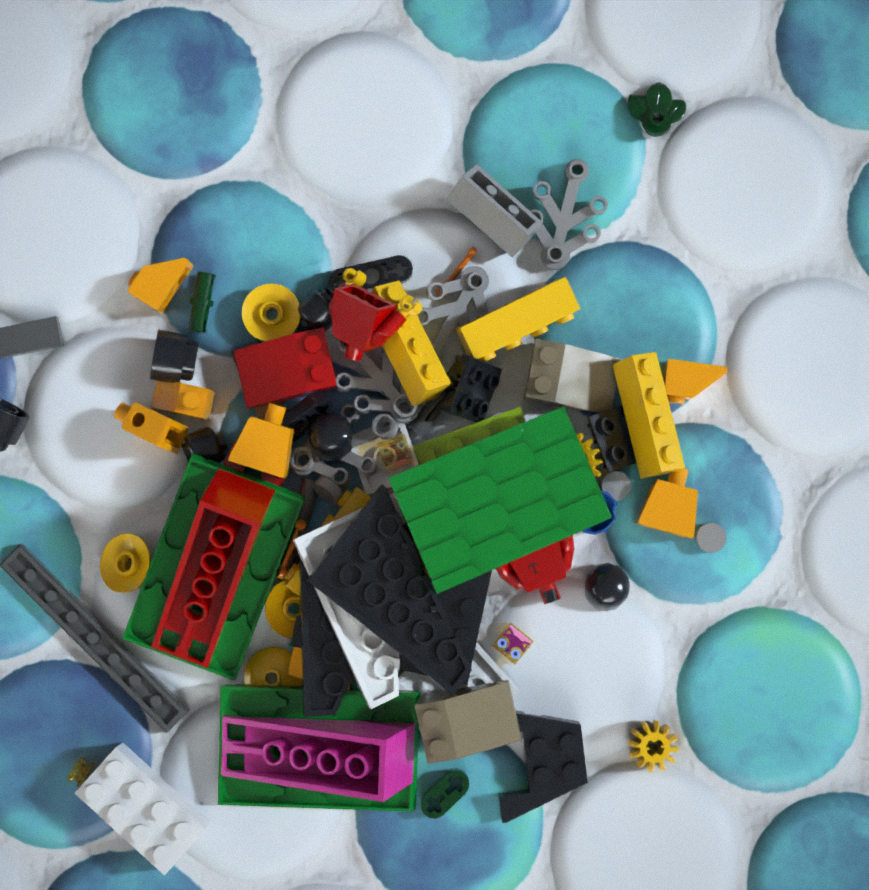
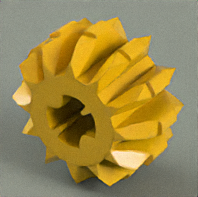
(653, 756)

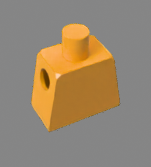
(151, 426)
(265, 443)
(670, 506)

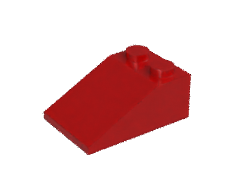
(285, 368)

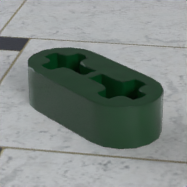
(440, 788)

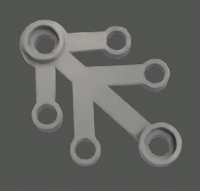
(564, 219)
(456, 311)
(381, 382)
(351, 458)

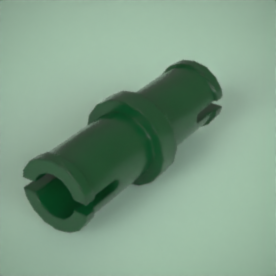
(201, 302)

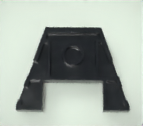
(552, 763)

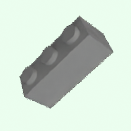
(494, 210)

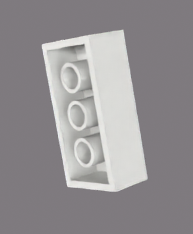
(142, 808)

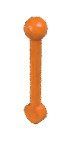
(468, 257)
(282, 570)

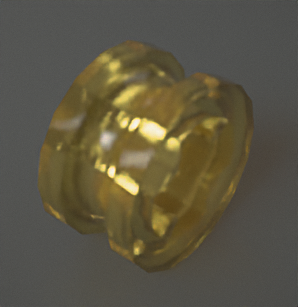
(80, 771)

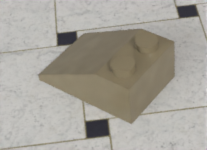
(570, 377)
(468, 721)

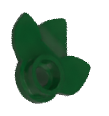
(656, 105)

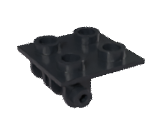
(474, 389)
(612, 438)

